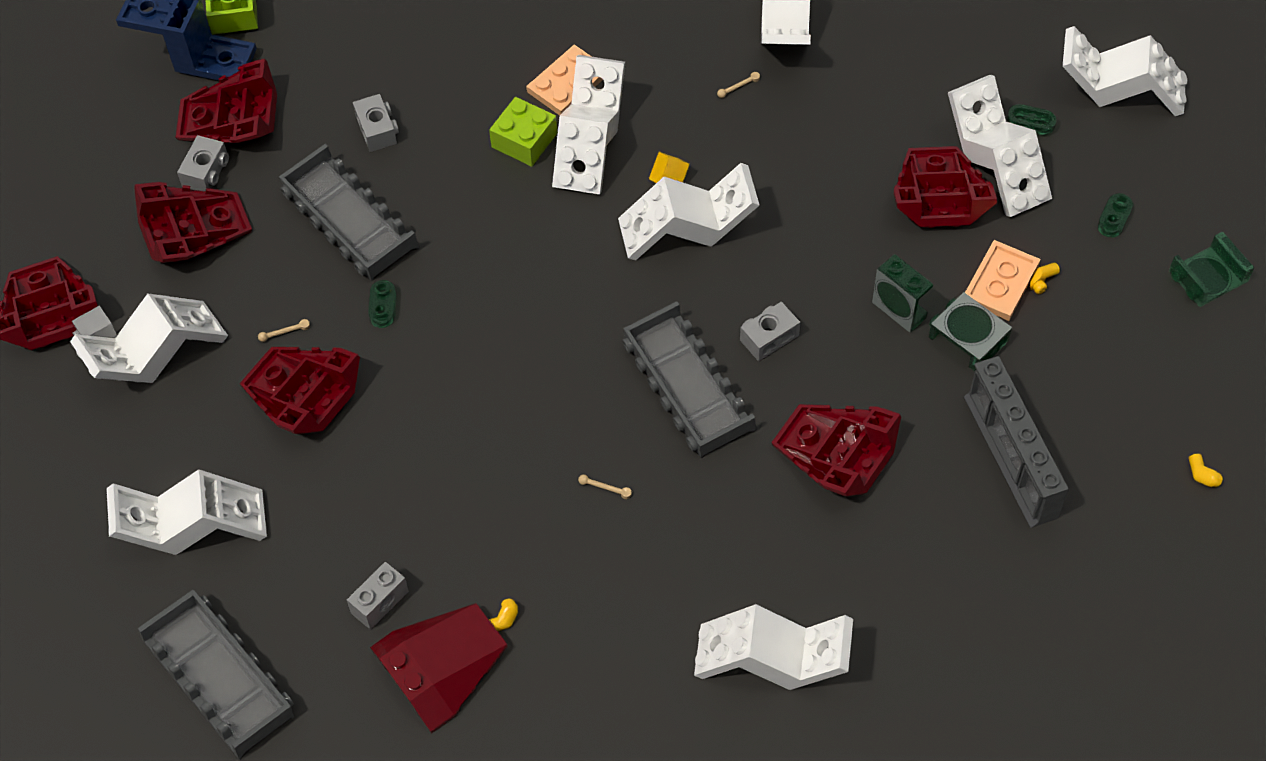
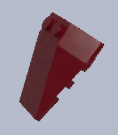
(233, 108)
(942, 188)
(187, 221)
(43, 303)
(302, 387)
(840, 446)
(441, 661)

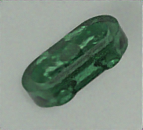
(1032, 118)
(1116, 213)
(382, 301)

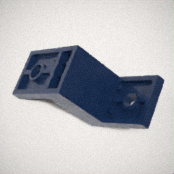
(187, 36)

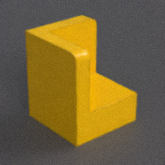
(668, 167)

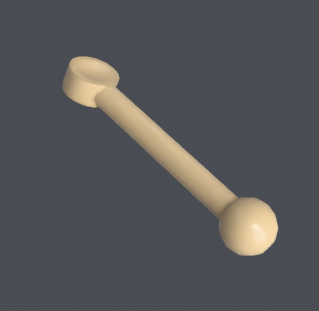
(755, 77)
(304, 325)
(625, 492)

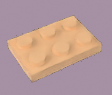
(556, 82)
(1002, 279)

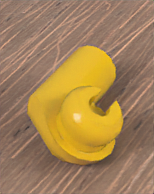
(1037, 282)

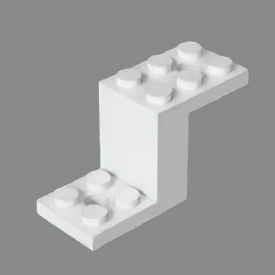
(785, 22)
(1124, 71)
(588, 124)
(1000, 145)
(688, 211)
(148, 339)
(186, 512)
(774, 647)

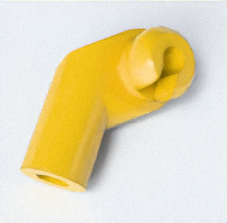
(1204, 474)
(506, 615)

